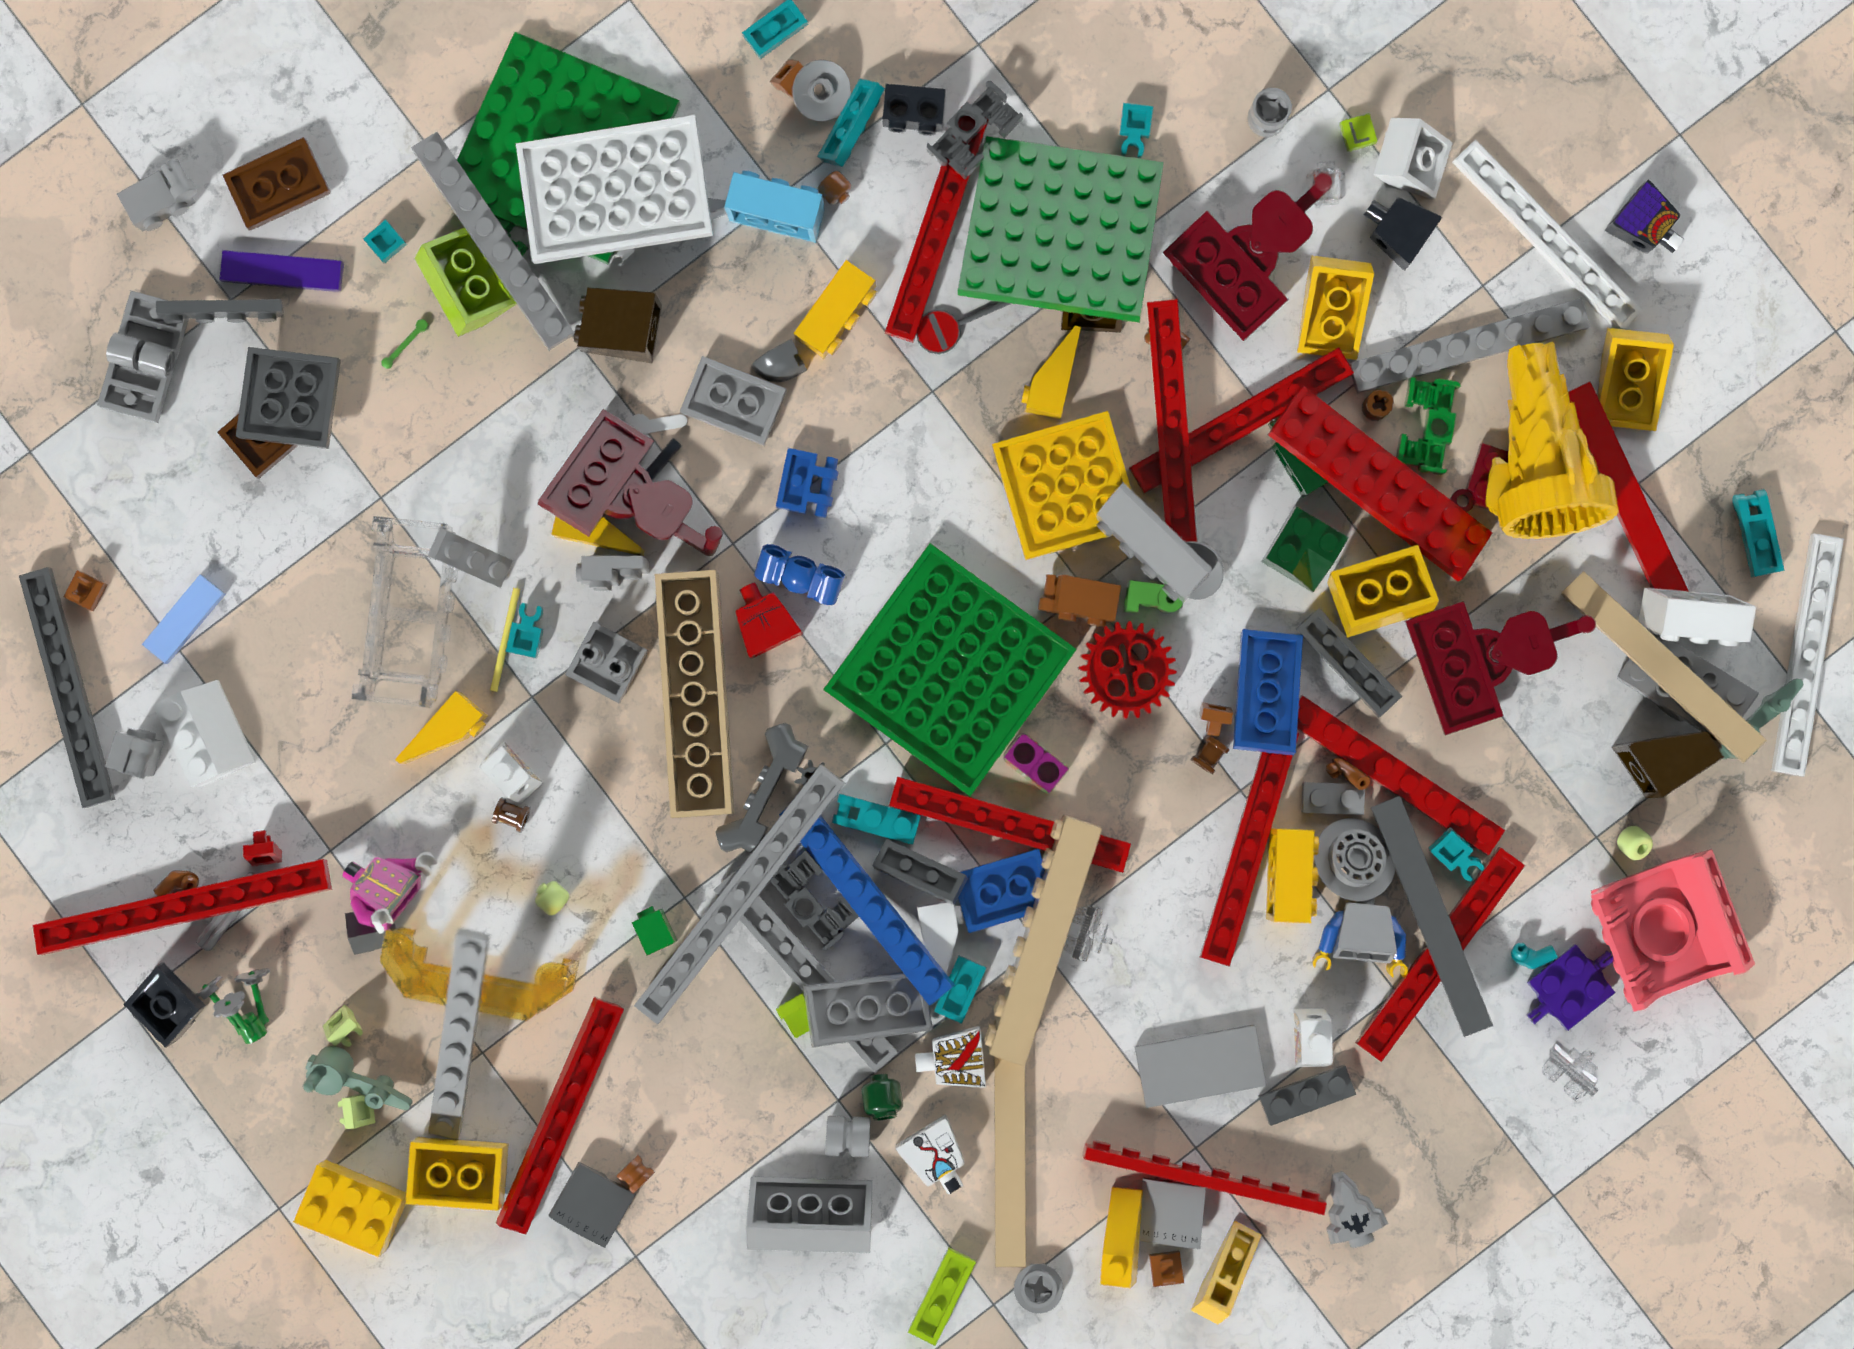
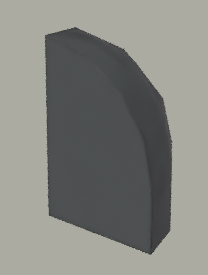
(780, 363)
(363, 937)

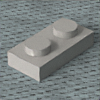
(1332, 798)

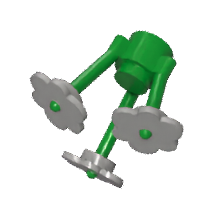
(249, 1025)

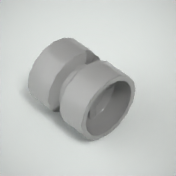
(1269, 112)
(848, 1136)

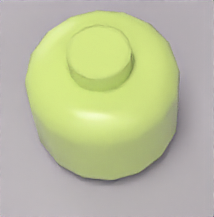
(1635, 842)
(551, 897)

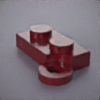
(1478, 480)

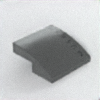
(591, 1204)

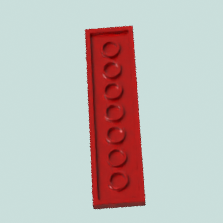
(1380, 483)

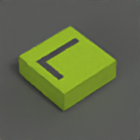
(1358, 132)

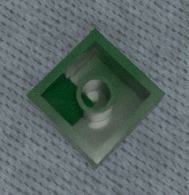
(1304, 549)

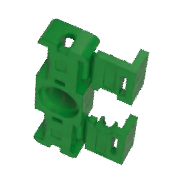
(1440, 400)

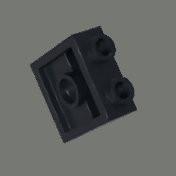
(164, 1005)

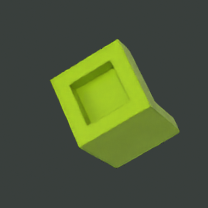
(795, 1015)

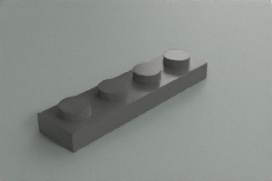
(206, 310)
(1349, 662)

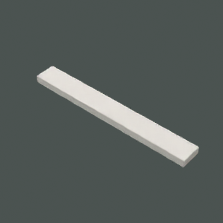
(1547, 236)
(1808, 653)

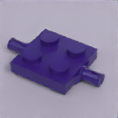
(1571, 987)

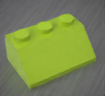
(463, 281)

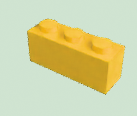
(836, 310)

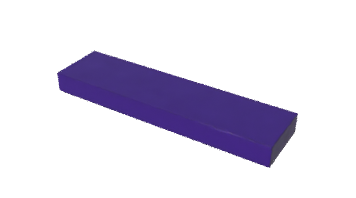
(281, 271)

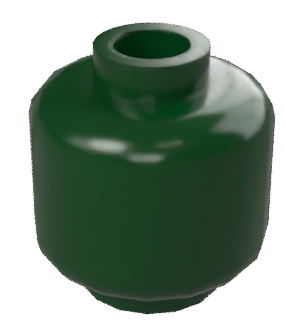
(882, 1097)

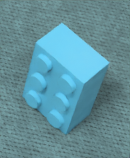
(775, 206)

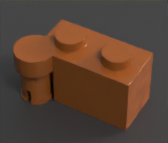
(1080, 598)

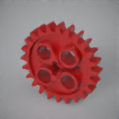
(1099, 675)

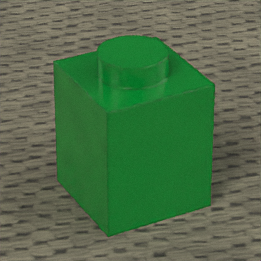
(653, 930)

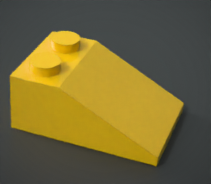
(1335, 306)
(1634, 377)

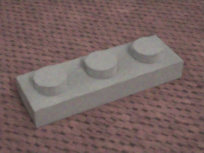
(470, 557)

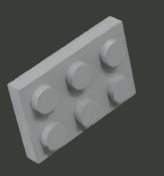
(733, 401)

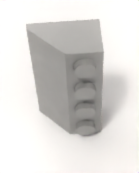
(1152, 543)
(809, 1214)

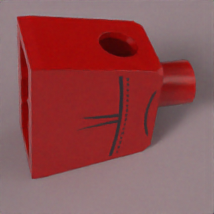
(764, 621)

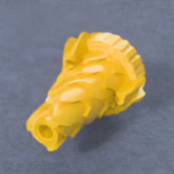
(1550, 474)

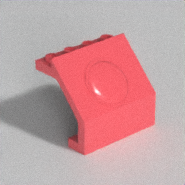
(1671, 927)

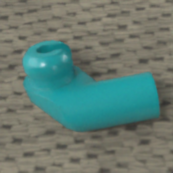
(1530, 958)

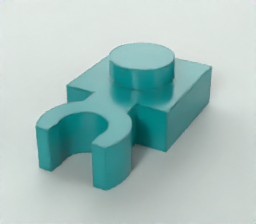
(1136, 125)
(525, 637)
(1454, 852)

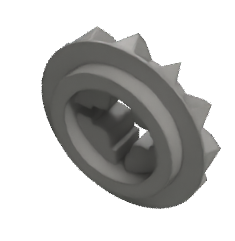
(1046, 1300)

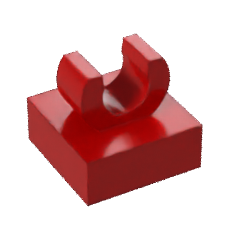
(262, 851)

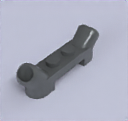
(786, 754)

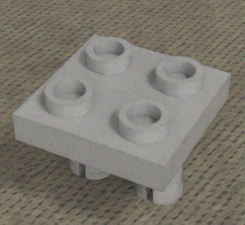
(606, 662)

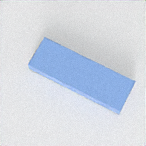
(183, 619)

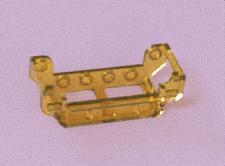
(499, 995)

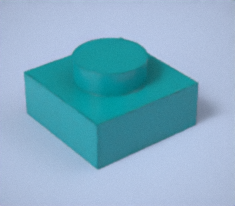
(385, 241)

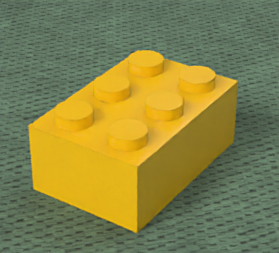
(1382, 591)
(1291, 875)
(457, 1173)
(351, 1208)

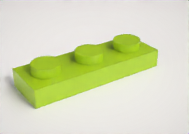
(941, 1296)

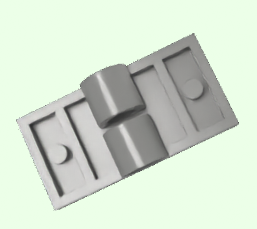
(141, 360)
(1731, 690)

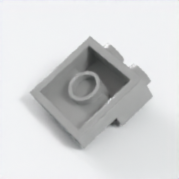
(605, 571)

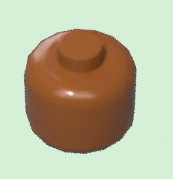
(835, 188)

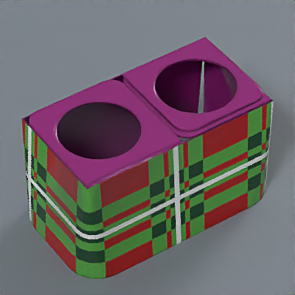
(1032, 767)

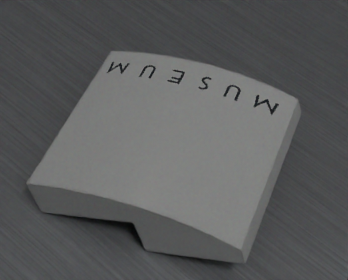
(1172, 1213)

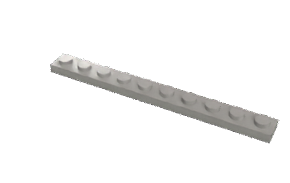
(739, 894)

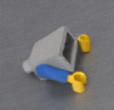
(1364, 934)

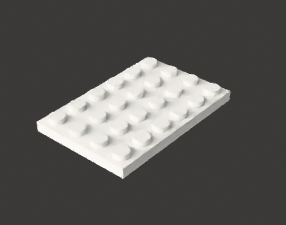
(614, 189)

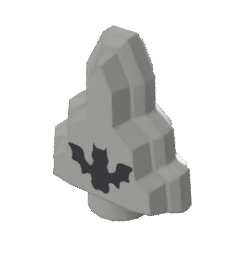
(1352, 1214)

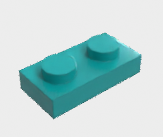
(775, 28)
(966, 977)

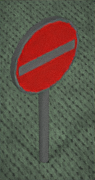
(941, 330)

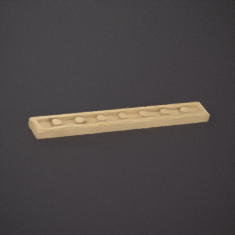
(1664, 668)
(1009, 1164)

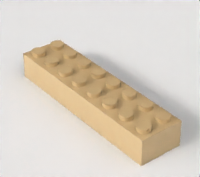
(694, 694)
(1043, 940)

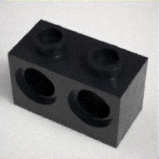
(914, 99)

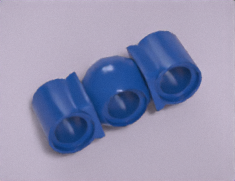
(799, 574)

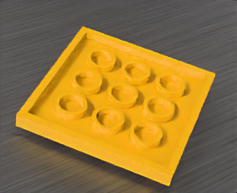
(1060, 482)

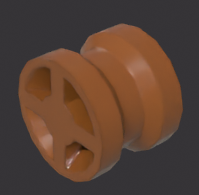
(635, 1174)

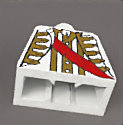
(510, 773)
(1312, 1038)
(955, 1059)

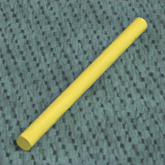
(502, 650)

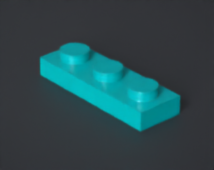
(851, 122)

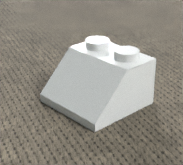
(1413, 157)

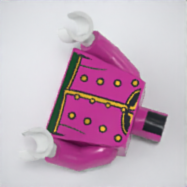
(385, 888)

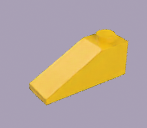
(1050, 383)
(603, 536)
(450, 725)
(1122, 1238)
(1226, 1274)

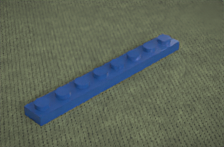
(876, 912)

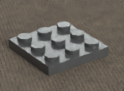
(288, 398)

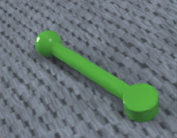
(421, 326)

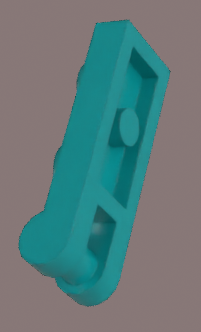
(1758, 533)
(877, 819)

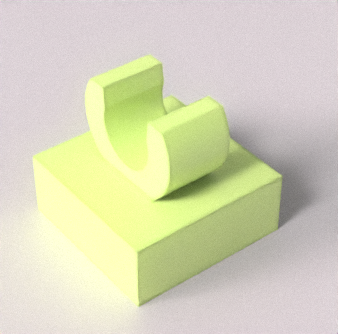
(340, 1026)
(356, 1112)

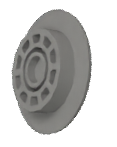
(1356, 857)

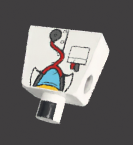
(934, 1154)

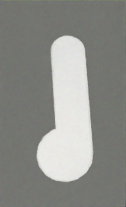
(644, 425)

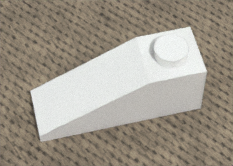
(940, 930)

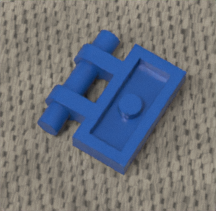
(797, 482)

